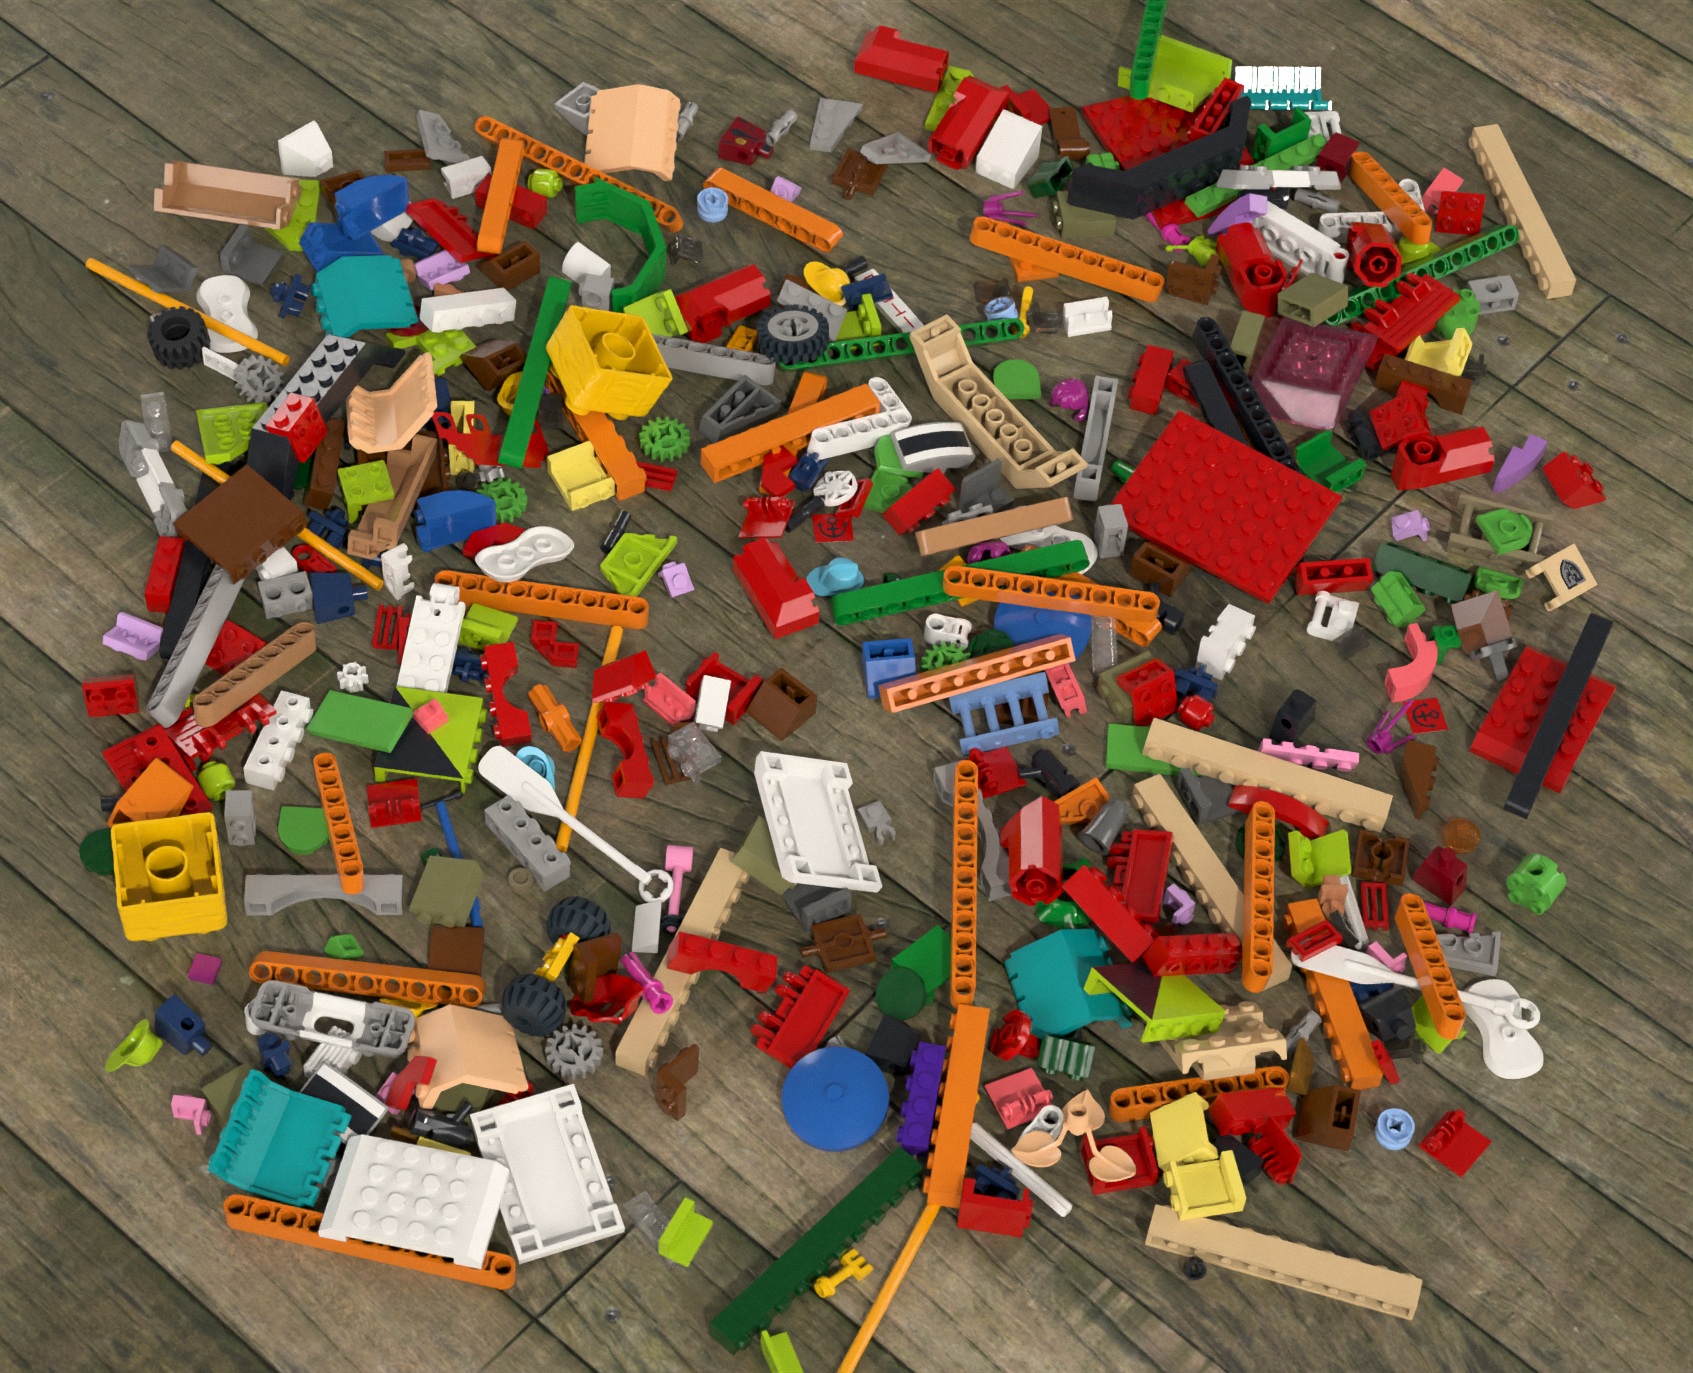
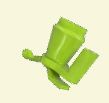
(1199, 247)

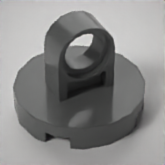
(1495, 656)

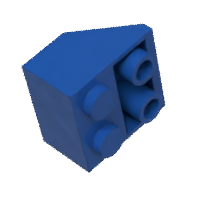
(886, 662)

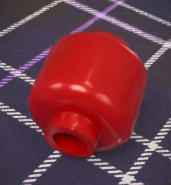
(1196, 712)

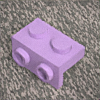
(440, 268)
(134, 637)

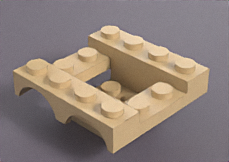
(1232, 1048)

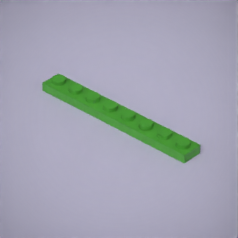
(1297, 155)

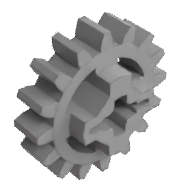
(258, 380)
(581, 1044)

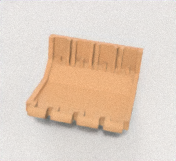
(633, 130)
(392, 416)
(468, 1049)

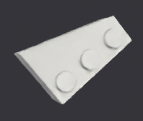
(1225, 641)

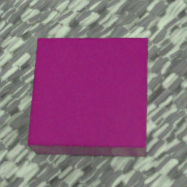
(204, 969)

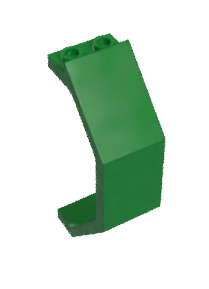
(611, 203)

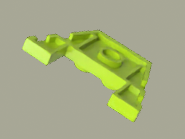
(443, 346)

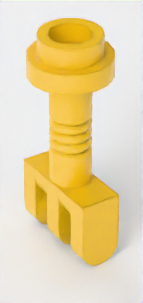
(1025, 306)
(826, 1286)

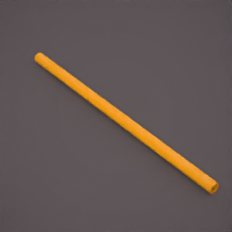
(168, 302)
(306, 535)
(586, 747)
(889, 1289)

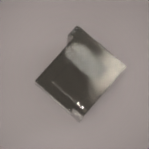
(551, 412)

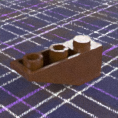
(1415, 773)

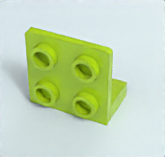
(660, 313)
(860, 323)
(364, 485)
(486, 627)
(1318, 857)

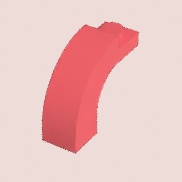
(1413, 678)

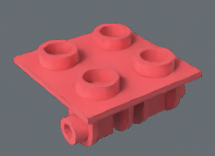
(1018, 1097)

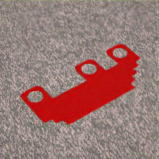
(485, 447)

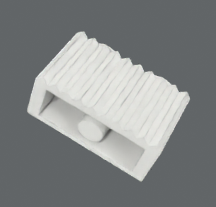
(336, 1056)

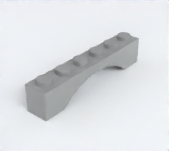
(1096, 438)
(995, 867)
(272, 893)

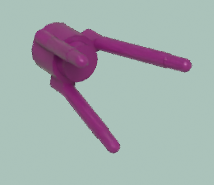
(995, 210)
(1380, 739)

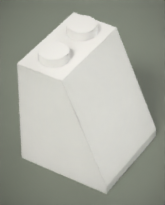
(1009, 149)

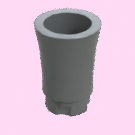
(1104, 826)

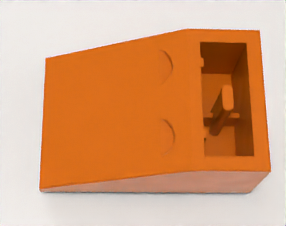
(154, 795)

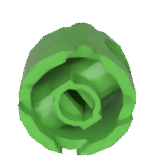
(1462, 315)
(1535, 883)

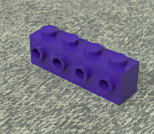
(923, 1098)

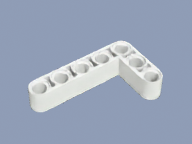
(1337, 224)
(863, 431)

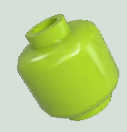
(545, 182)
(216, 780)

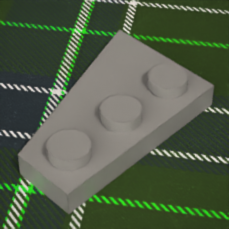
(894, 149)

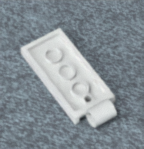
(432, 640)

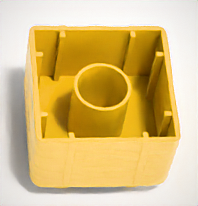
(607, 363)
(169, 877)

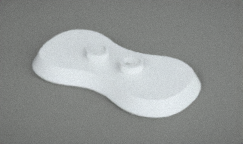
(226, 301)
(1051, 536)
(529, 550)
(1506, 1049)

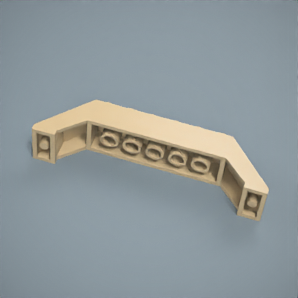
(985, 412)

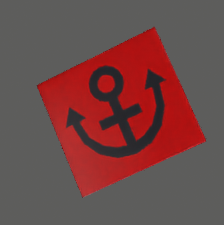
(831, 529)
(1426, 716)

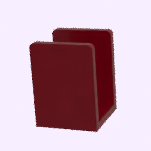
(1337, 155)

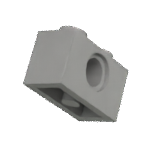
(1494, 294)

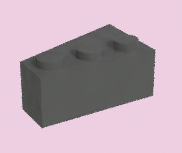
(739, 410)

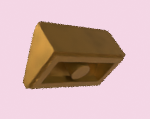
(1301, 1069)

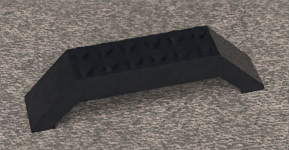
(1166, 177)
(329, 379)

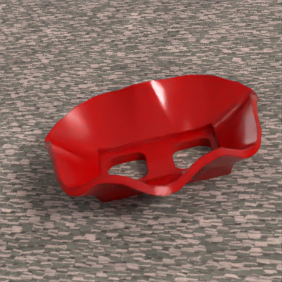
(614, 989)

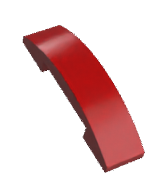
(1286, 809)

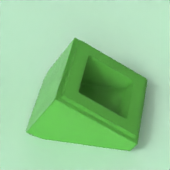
(343, 947)

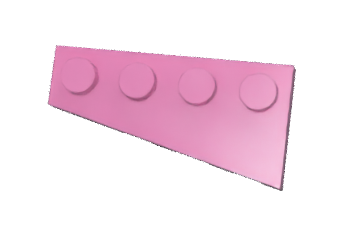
(1311, 755)

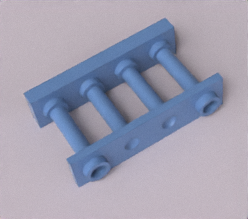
(999, 693)

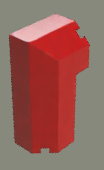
(900, 61)
(967, 122)
(1373, 254)
(1251, 268)
(722, 302)
(1441, 458)
(775, 588)
(1035, 852)

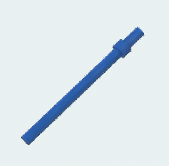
(455, 853)

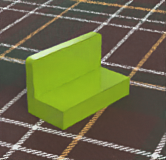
(1426, 1028)
(684, 1234)
(779, 1353)

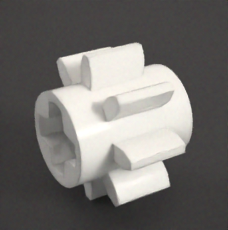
(352, 677)

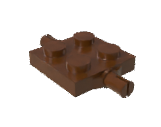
(858, 174)
(843, 943)

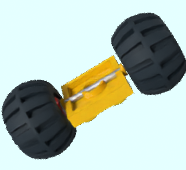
(533, 1000)

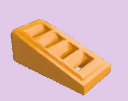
(742, 343)

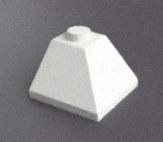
(305, 152)

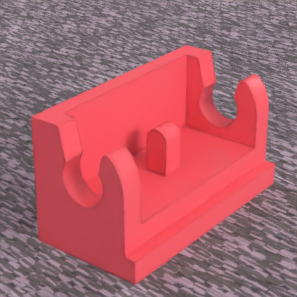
(1444, 181)
(1066, 689)
(669, 701)

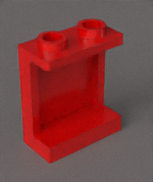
(740, 692)
(1138, 1147)
(993, 1213)

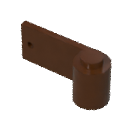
(1067, 134)

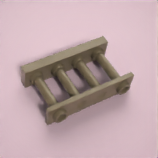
(1481, 550)

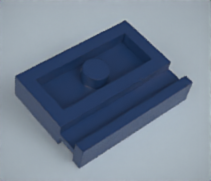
(876, 286)

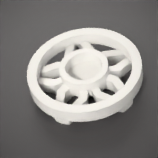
(836, 488)

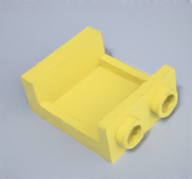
(1442, 355)
(458, 459)
(579, 476)
(1182, 1132)
(1205, 1187)

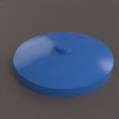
(1030, 624)
(835, 1099)

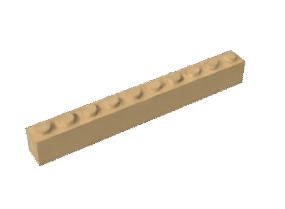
(1522, 211)
(1252, 768)
(1199, 864)
(704, 918)
(1285, 1262)

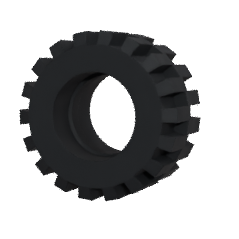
(175, 324)

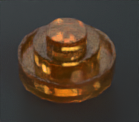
(1461, 836)

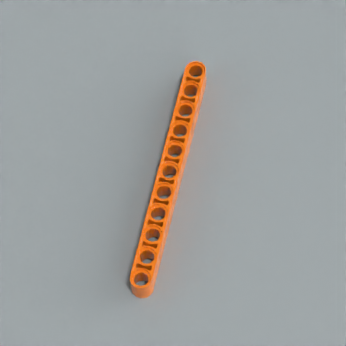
(571, 167)
(964, 892)
(307, 1220)

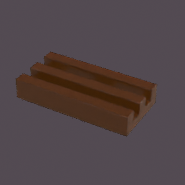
(406, 160)
(676, 778)

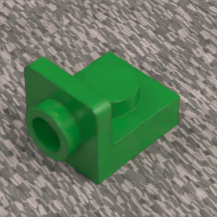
(1445, 638)

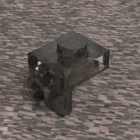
(987, 291)
(1043, 321)
(1413, 1047)

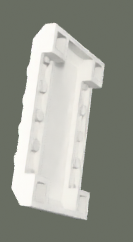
(813, 822)
(555, 1178)
(415, 1199)

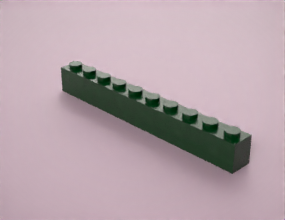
(816, 1251)

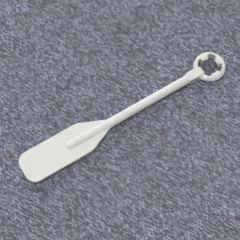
(538, 796)
(1366, 970)

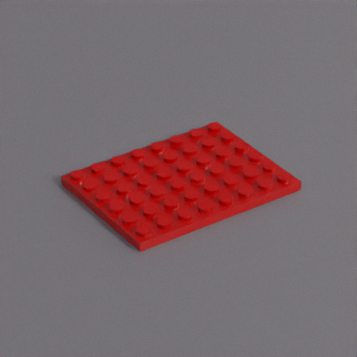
(1142, 131)
(1225, 506)

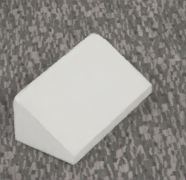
(219, 363)
(647, 927)

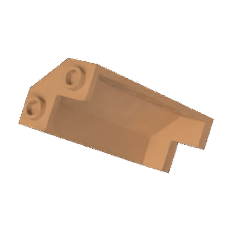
(227, 194)
(386, 519)

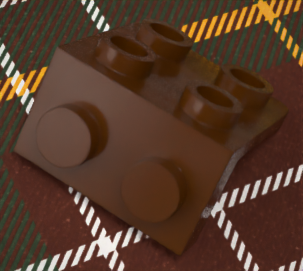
(1192, 281)
(593, 960)
(670, 1081)

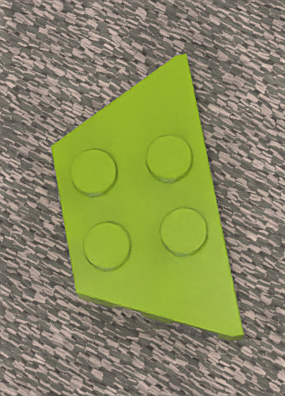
(635, 561)

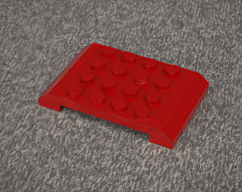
(1521, 708)

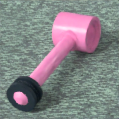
(678, 861)

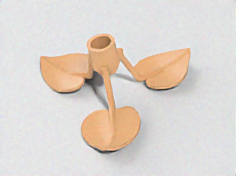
(1079, 1116)

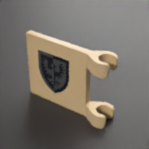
(1566, 574)

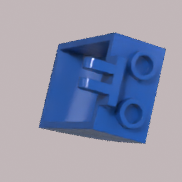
(370, 203)
(327, 243)
(452, 517)

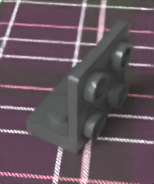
(248, 259)
(168, 274)
(985, 489)
(1205, 796)
(817, 903)

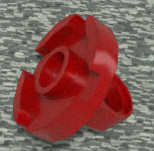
(1015, 1037)

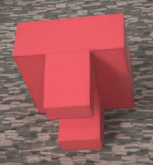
(430, 716)

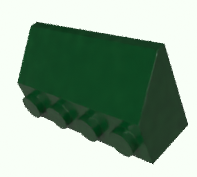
(1423, 571)

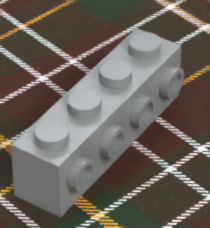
(527, 842)

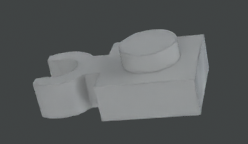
(488, 472)
(876, 819)

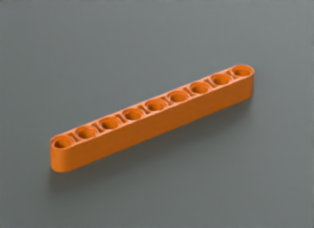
(1066, 259)
(549, 600)
(1061, 601)
(1258, 897)
(378, 973)

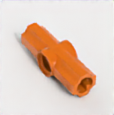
(554, 718)

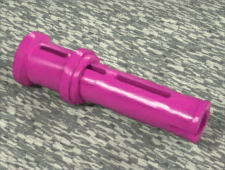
(1170, 233)
(1451, 917)
(659, 999)

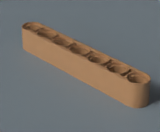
(994, 526)
(254, 674)

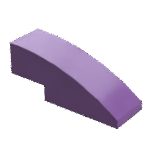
(1240, 211)
(1520, 463)

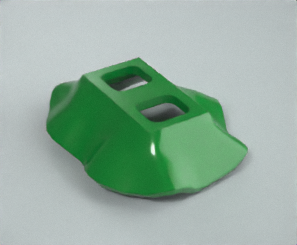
(1064, 914)

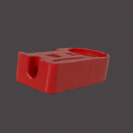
(315, 563)

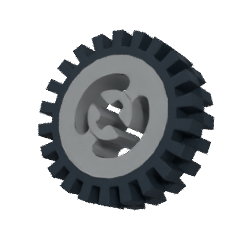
(809, 337)

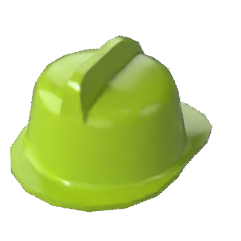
(1412, 252)
(136, 1049)

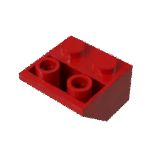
(1574, 481)
(622, 677)
(111, 695)

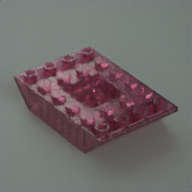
(1313, 390)

